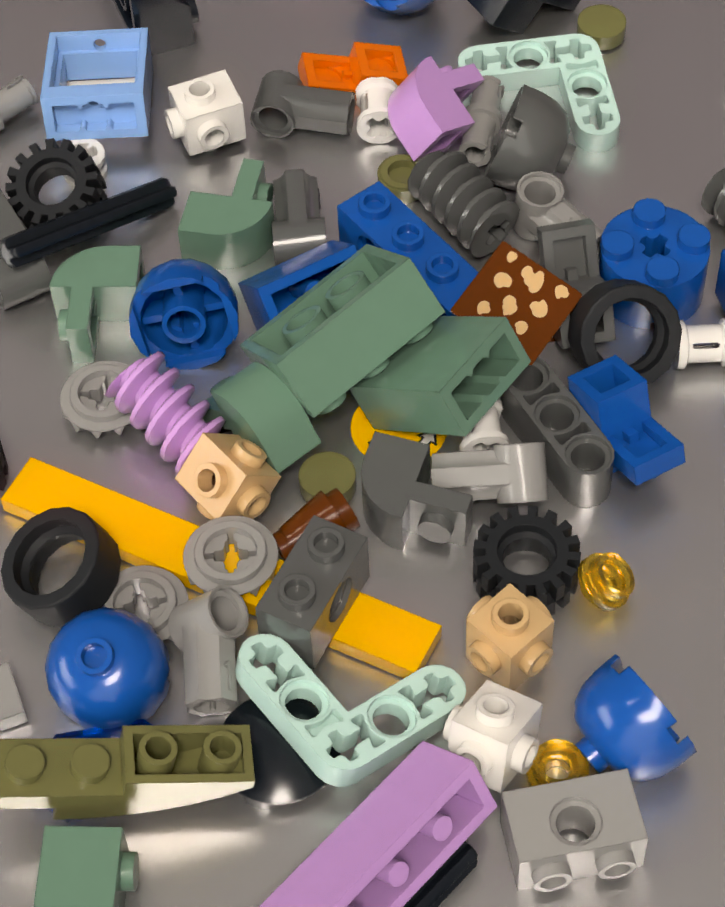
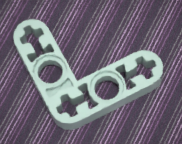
(566, 72)
(334, 724)

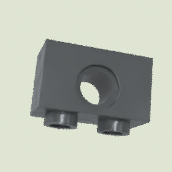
(315, 588)

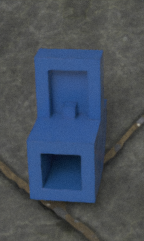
(620, 407)

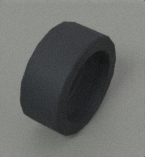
(600, 298)
(37, 542)

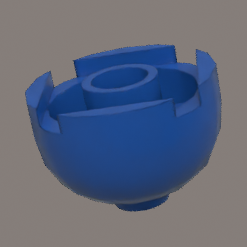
(184, 313)
(107, 669)
(627, 725)

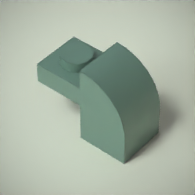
(233, 228)
(93, 289)
(265, 413)

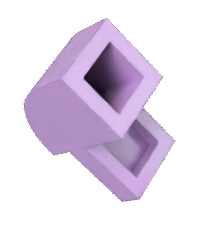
(429, 107)

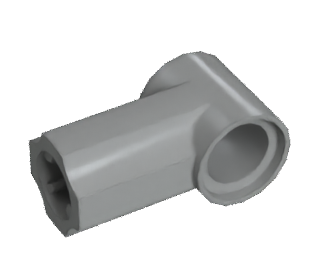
(543, 204)
(504, 473)
(206, 636)

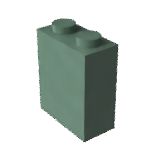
(445, 377)

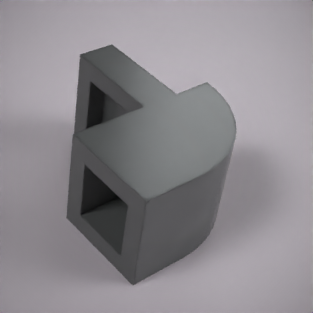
(572, 256)
(402, 501)

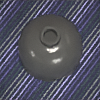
(531, 139)

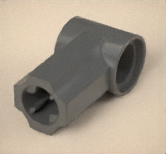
(288, 104)
(297, 215)

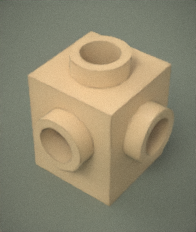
(228, 476)
(509, 637)

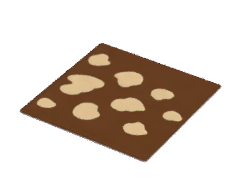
(523, 293)

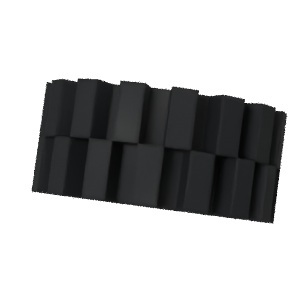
(46, 165)
(533, 535)

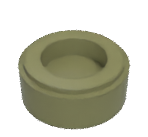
(603, 24)
(394, 175)
(324, 473)

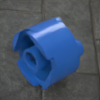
(658, 250)

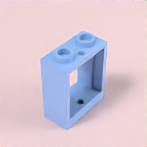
(97, 109)

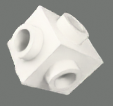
(205, 113)
(496, 733)

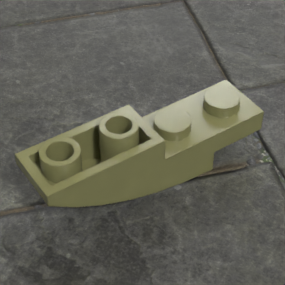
(126, 775)

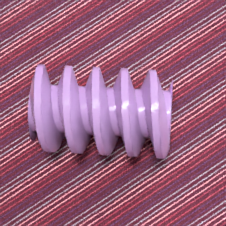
(162, 408)

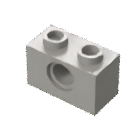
(596, 804)

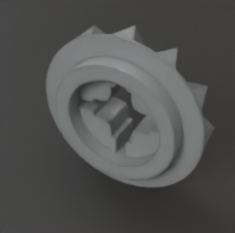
(86, 388)
(208, 549)
(158, 588)

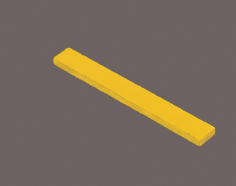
(149, 536)

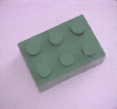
(346, 327)

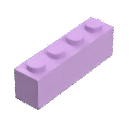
(393, 836)

